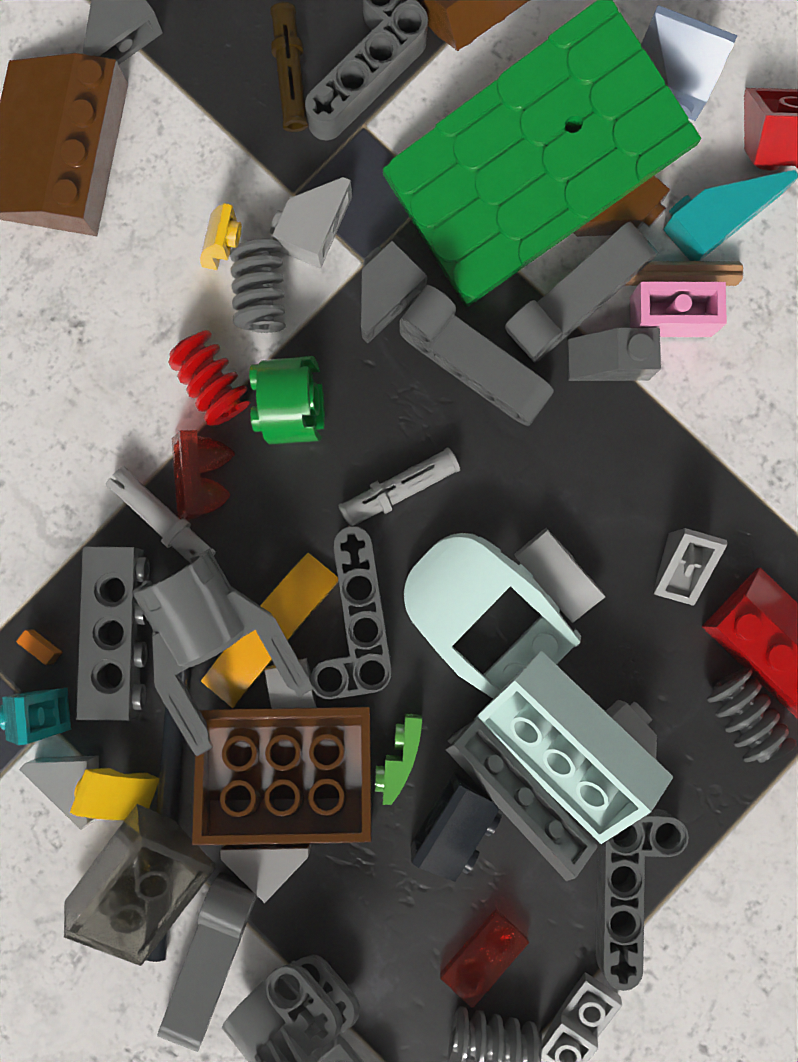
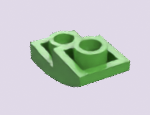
(395, 773)

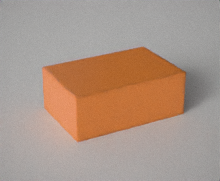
(39, 647)

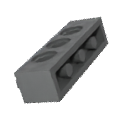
(95, 695)

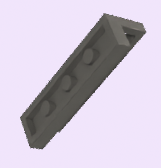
(521, 798)

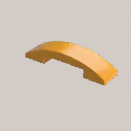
(290, 606)

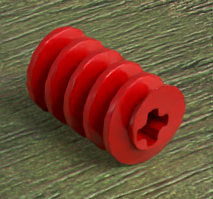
(206, 378)

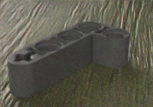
(331, 116)
(601, 275)
(472, 358)
(353, 611)
(629, 895)
(207, 961)

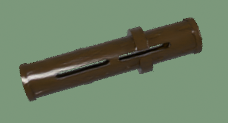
(285, 25)

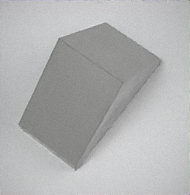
(687, 564)
(58, 778)
(265, 865)

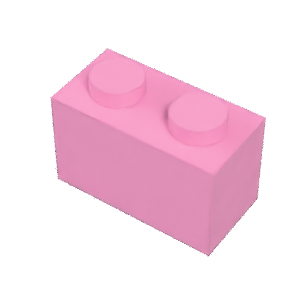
(679, 308)

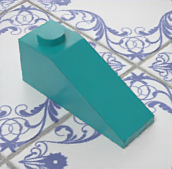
(720, 211)
(35, 715)

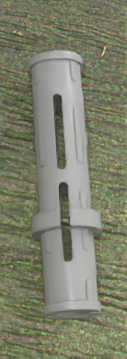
(399, 487)
(157, 515)

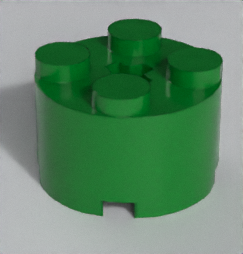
(287, 400)

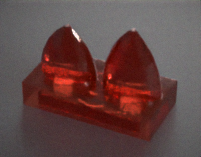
(190, 458)
(484, 958)

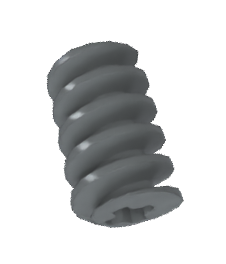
(254, 285)
(751, 717)
(493, 1040)

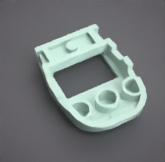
(458, 585)

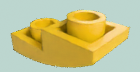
(221, 235)
(112, 794)

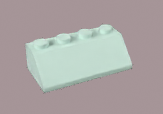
(575, 749)

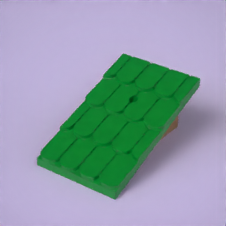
(540, 151)

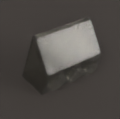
(136, 887)

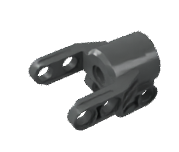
(197, 618)
(294, 1017)

